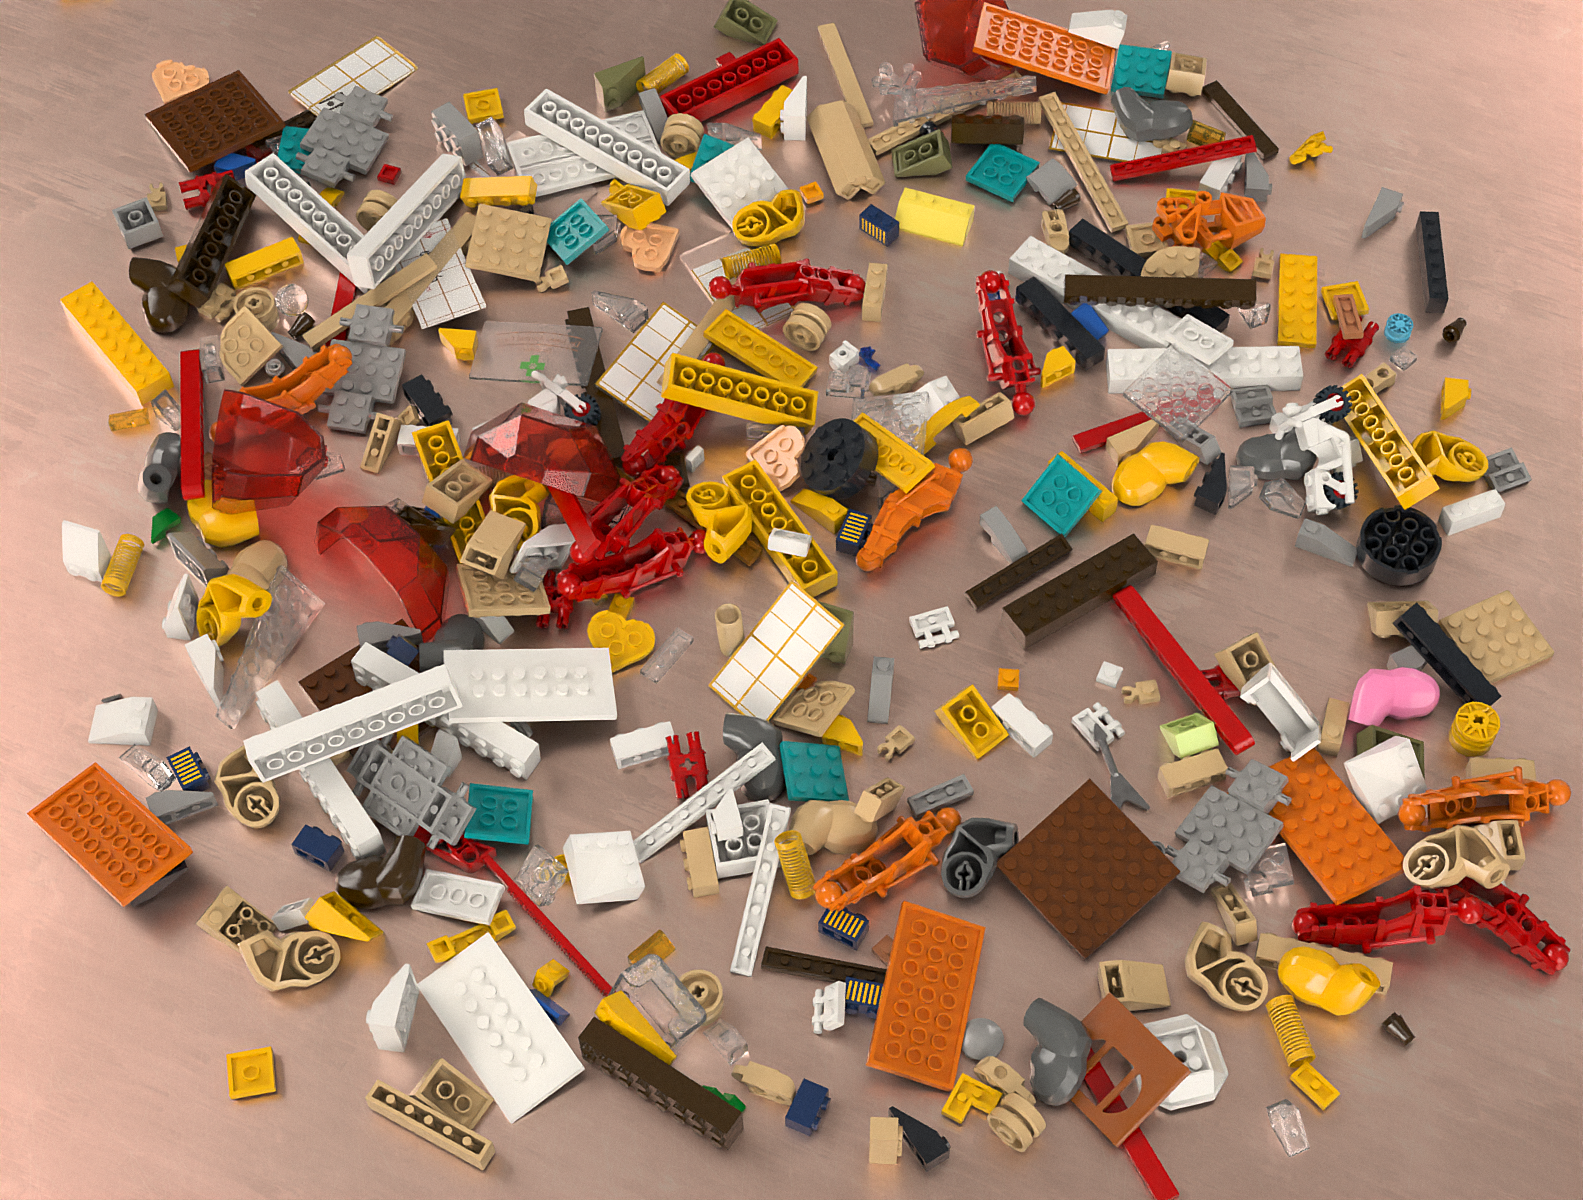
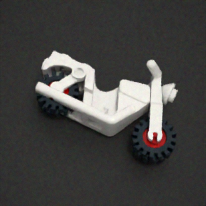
(554, 393)
(1329, 444)

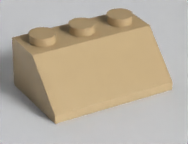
(1385, 613)

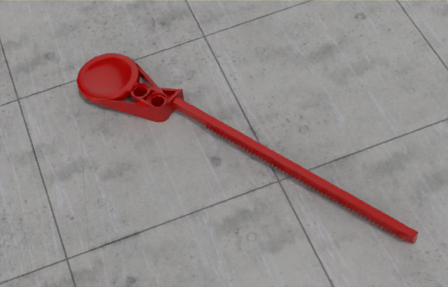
(484, 856)

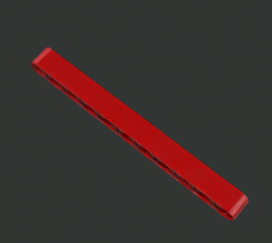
(192, 426)
(1183, 670)

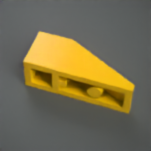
(821, 509)

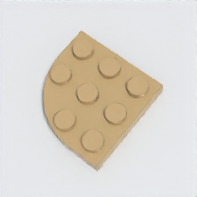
(1173, 262)
(246, 346)
(814, 708)

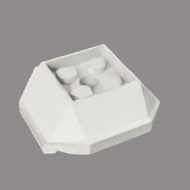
(1201, 1054)

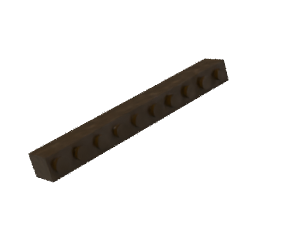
(1160, 291)
(608, 424)

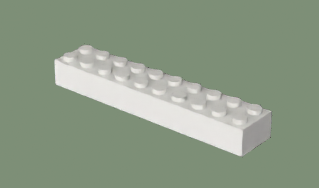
(606, 146)
(305, 212)
(406, 222)
(1137, 324)
(1238, 367)
(352, 723)
(489, 739)
(325, 781)

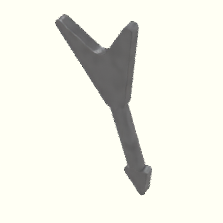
(1120, 788)

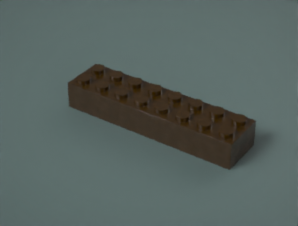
(212, 241)
(1078, 591)
(661, 1084)

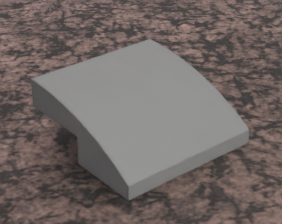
(1051, 181)
(1253, 405)
(1505, 471)

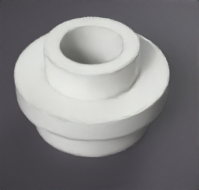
(272, 364)

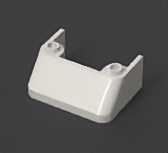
(1284, 709)

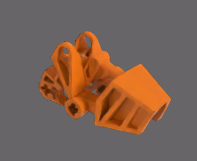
(1237, 223)

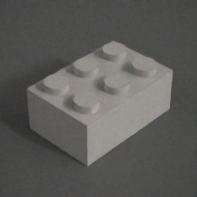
(457, 133)

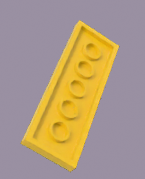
(1297, 301)
(759, 350)
(896, 458)

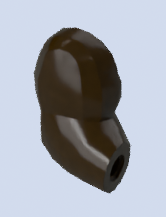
(162, 308)
(386, 879)

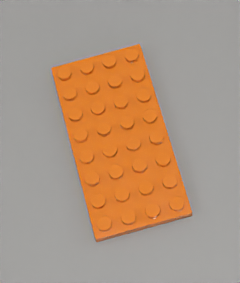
(1043, 48)
(1333, 830)
(110, 834)
(926, 996)

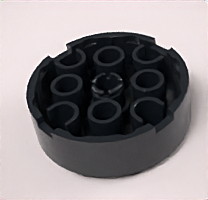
(839, 458)
(1398, 545)

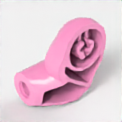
(1393, 693)

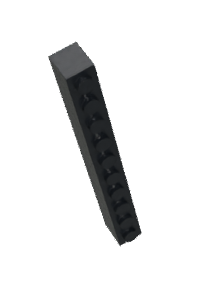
(1125, 262)

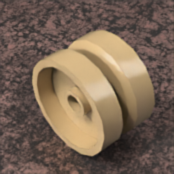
(681, 135)
(374, 208)
(260, 303)
(807, 326)
(707, 991)
(1016, 1122)

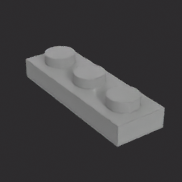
(940, 796)

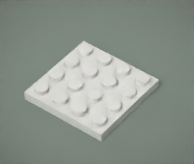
(737, 179)

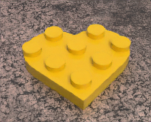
(626, 640)

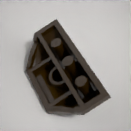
(429, 526)

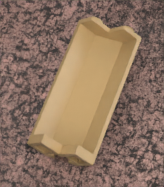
(845, 149)

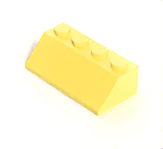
(934, 216)

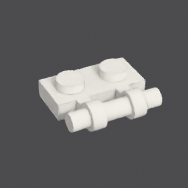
(931, 622)
(1085, 724)
(834, 1007)

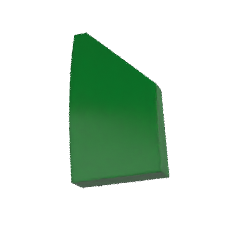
(162, 522)
(732, 1099)

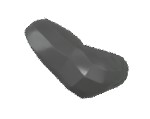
(1276, 458)
(160, 468)
(745, 733)
(974, 854)
(1061, 1052)

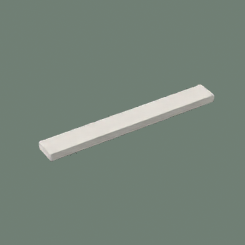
(703, 800)
(759, 892)

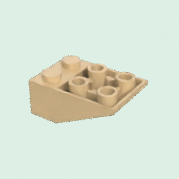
(493, 544)
(1507, 840)
(233, 919)
(1134, 984)

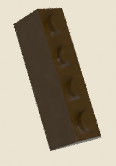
(987, 129)

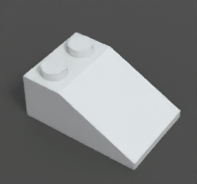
(1100, 26)
(795, 113)
(940, 394)
(551, 541)
(84, 551)
(182, 611)
(207, 662)
(124, 722)

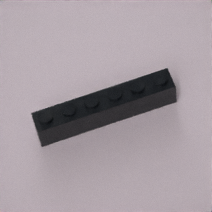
(1432, 262)
(1059, 323)
(1445, 657)

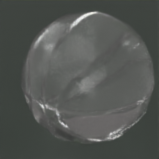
(291, 300)

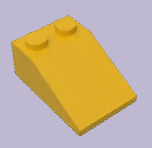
(635, 206)
(971, 721)
(338, 917)

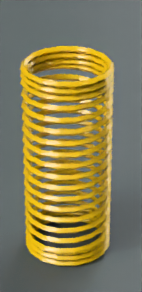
(677, 70)
(773, 251)
(116, 581)
(794, 844)
(1297, 1053)

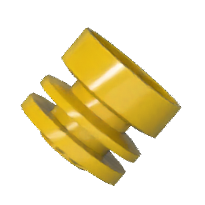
(1474, 729)

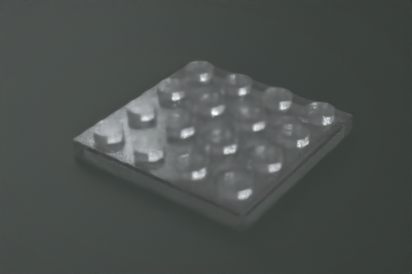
(1178, 392)
(899, 413)

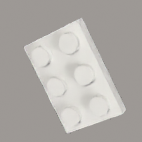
(1198, 339)

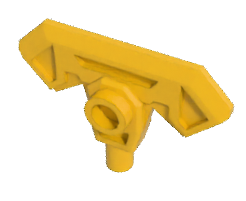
(1312, 146)

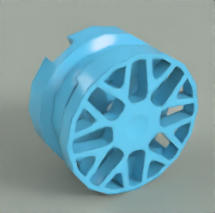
(1398, 328)

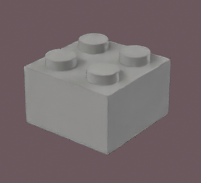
(137, 223)

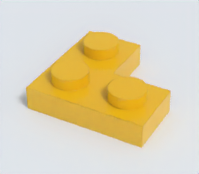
(970, 1093)

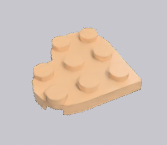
(177, 80)
(649, 246)
(779, 455)

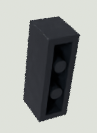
(428, 403)

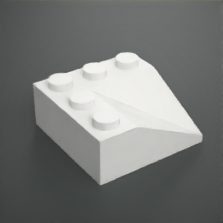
(1385, 777)
(740, 854)
(603, 867)
(394, 1011)

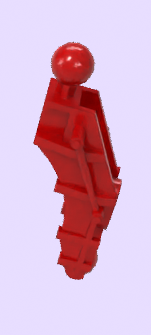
(992, 282)
(789, 283)
(666, 430)
(644, 495)
(632, 568)
(1506, 921)
(1385, 923)

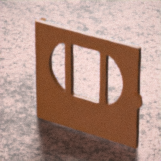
(1150, 1058)

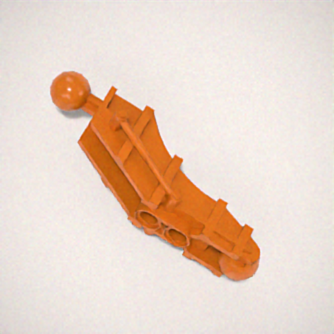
(305, 383)
(907, 509)
(1457, 803)
(866, 873)

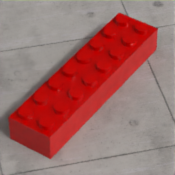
(733, 82)

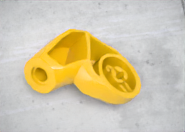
(771, 221)
(1450, 457)
(1150, 470)

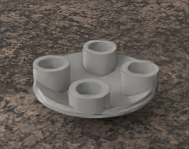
(982, 1039)

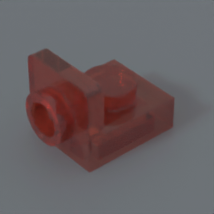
(256, 153)

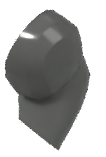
(1152, 120)
(455, 633)

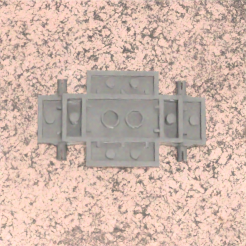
(345, 138)
(373, 370)
(410, 790)
(1230, 826)

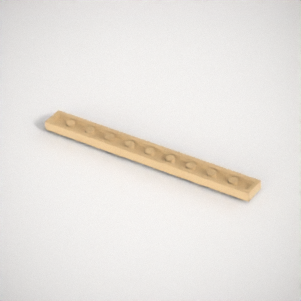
(906, 130)
(1083, 162)

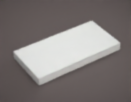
(458, 897)

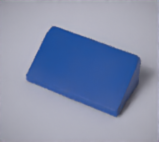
(1090, 320)
(552, 1009)

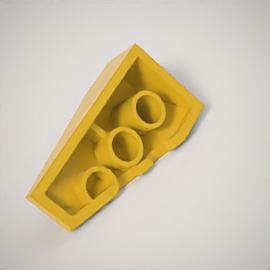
(625, 1018)

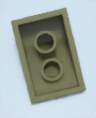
(745, 22)
(618, 83)
(922, 156)
(842, 645)
(1376, 735)

